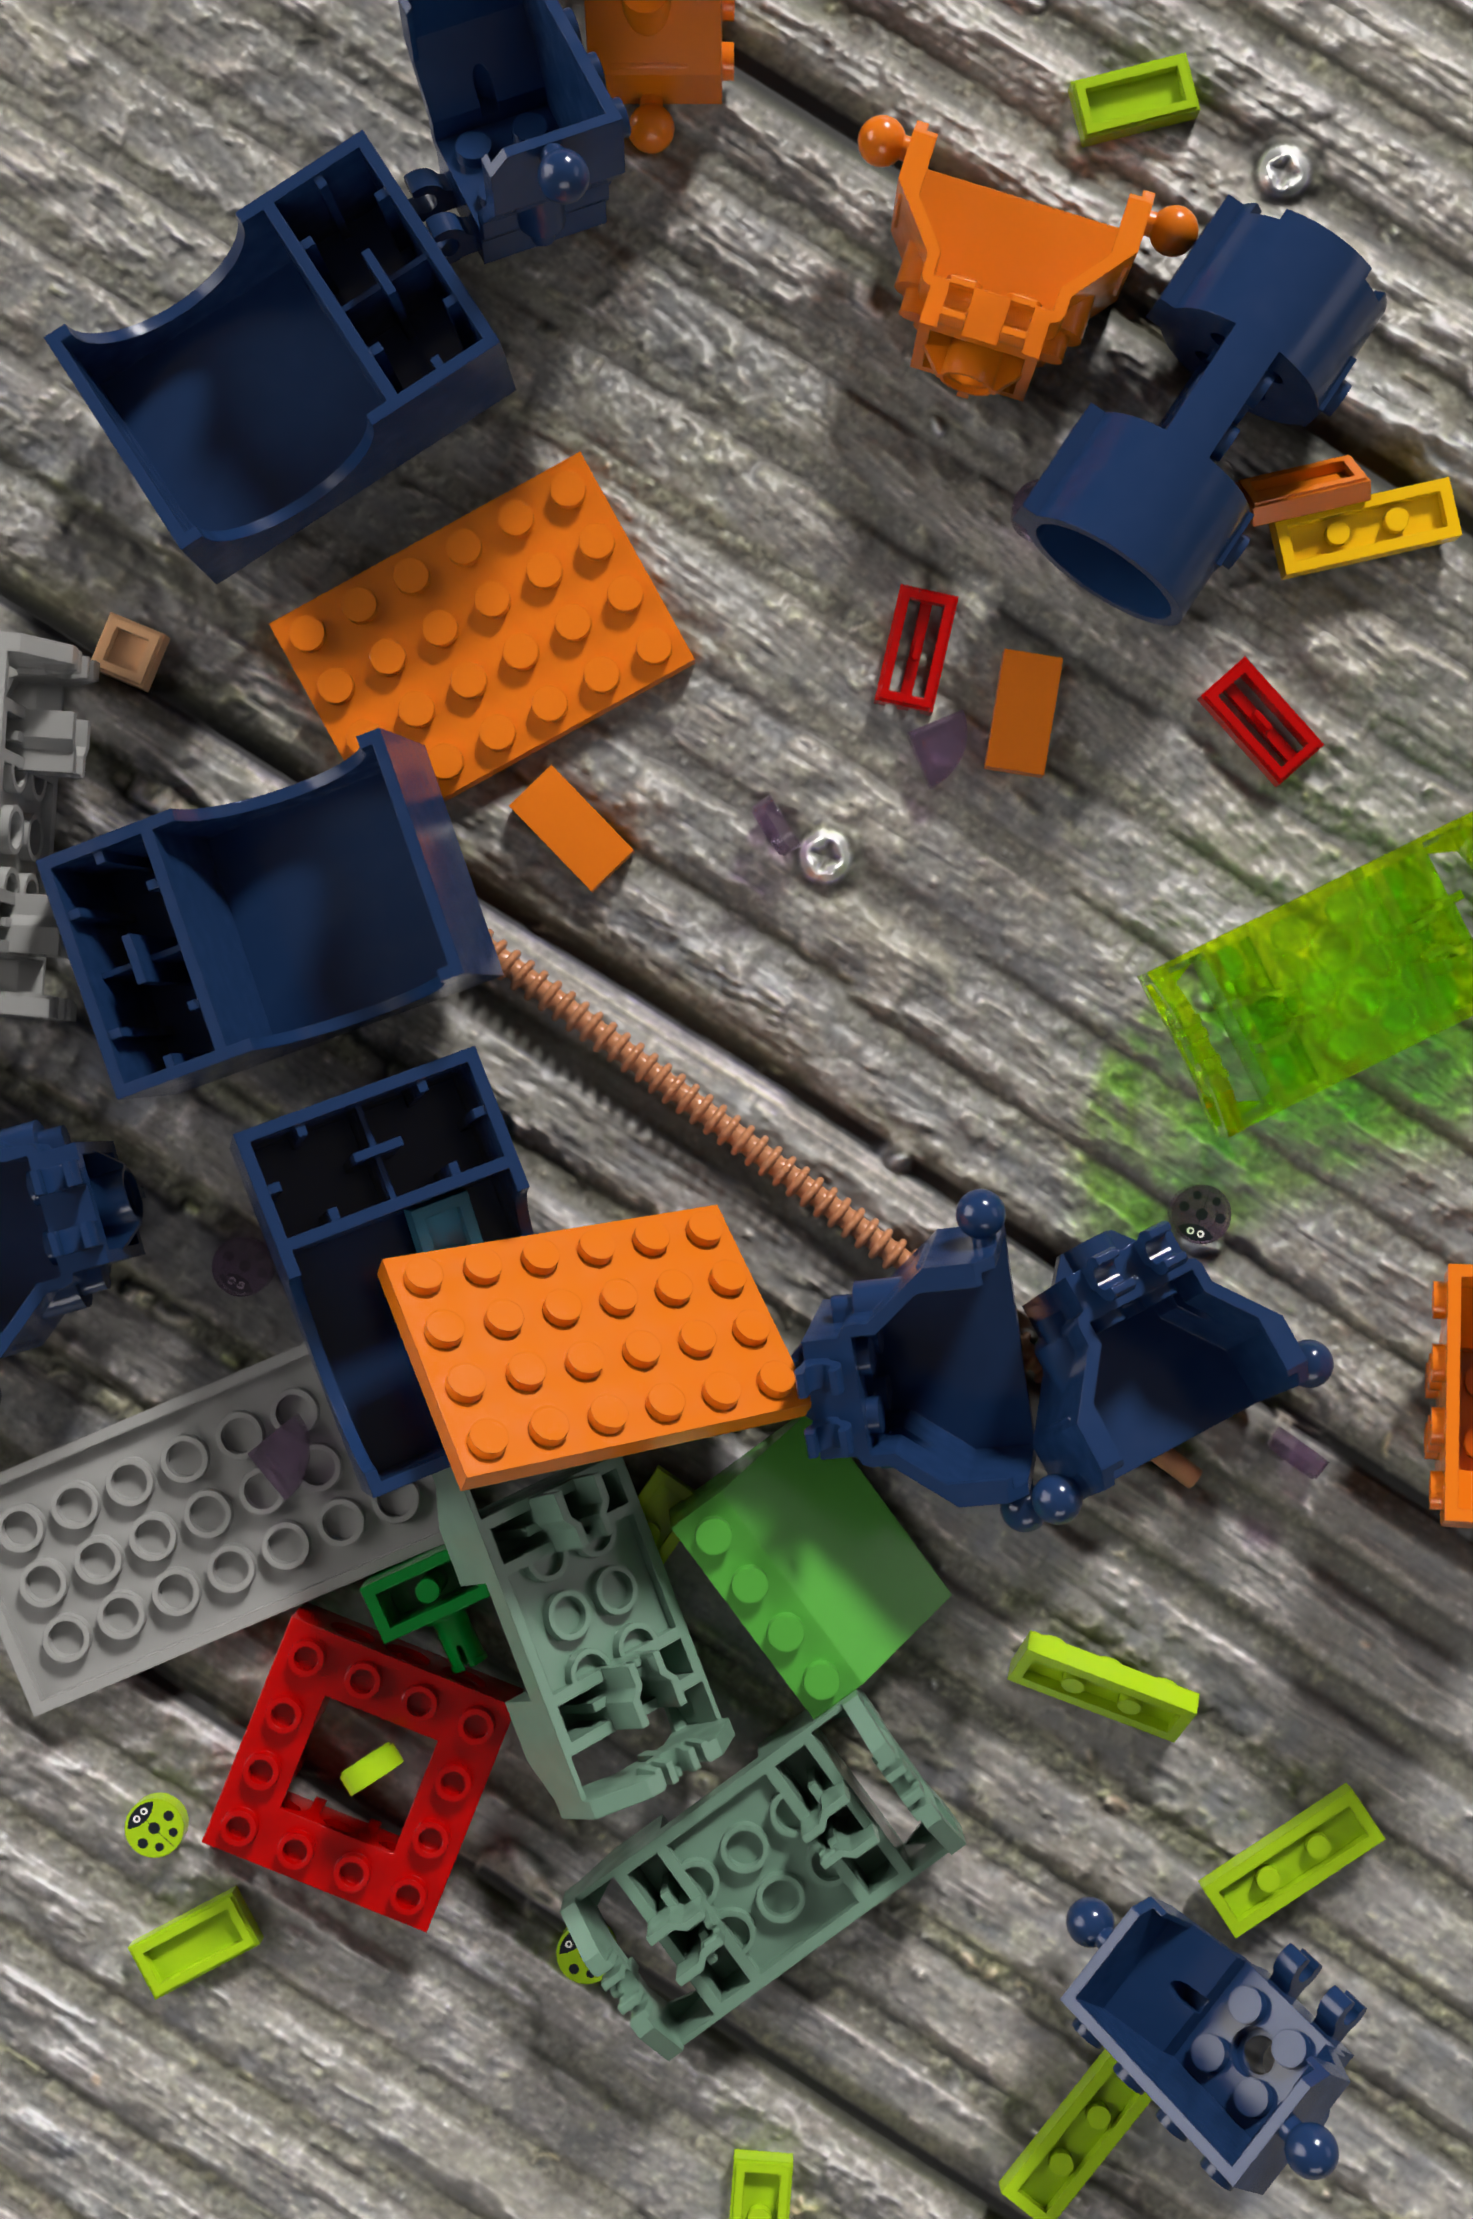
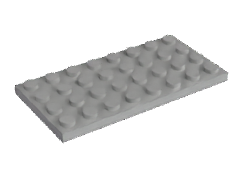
(176, 1536)

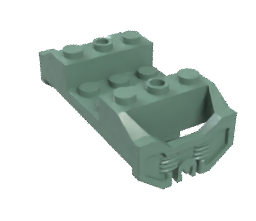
(587, 1630)
(758, 1873)

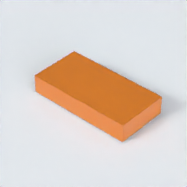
(1305, 490)
(1023, 713)
(572, 828)

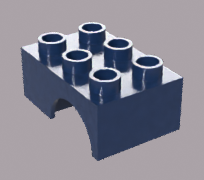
(295, 366)
(269, 920)
(333, 1206)

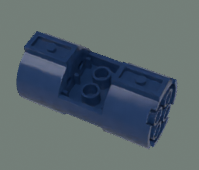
(1265, 327)

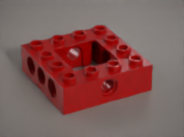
(330, 1850)

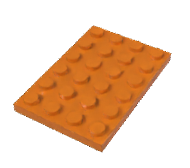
(489, 632)
(589, 1343)

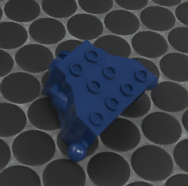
(514, 124)
(61, 1228)
(1145, 1358)
(930, 1370)
(1193, 2035)

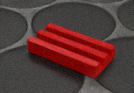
(904, 699)
(1244, 738)

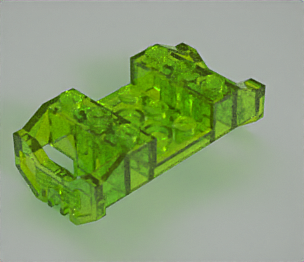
(1326, 981)

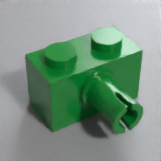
(427, 1594)

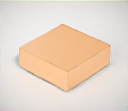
(130, 651)

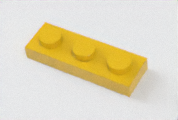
(1367, 530)

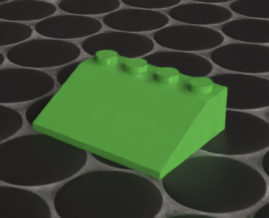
(809, 1564)

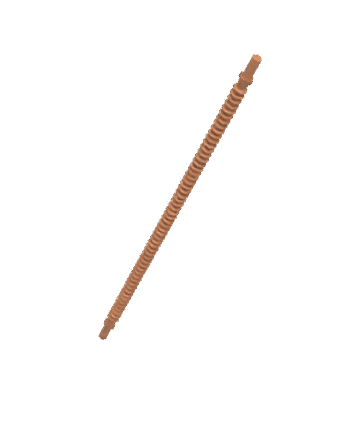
(743, 1140)

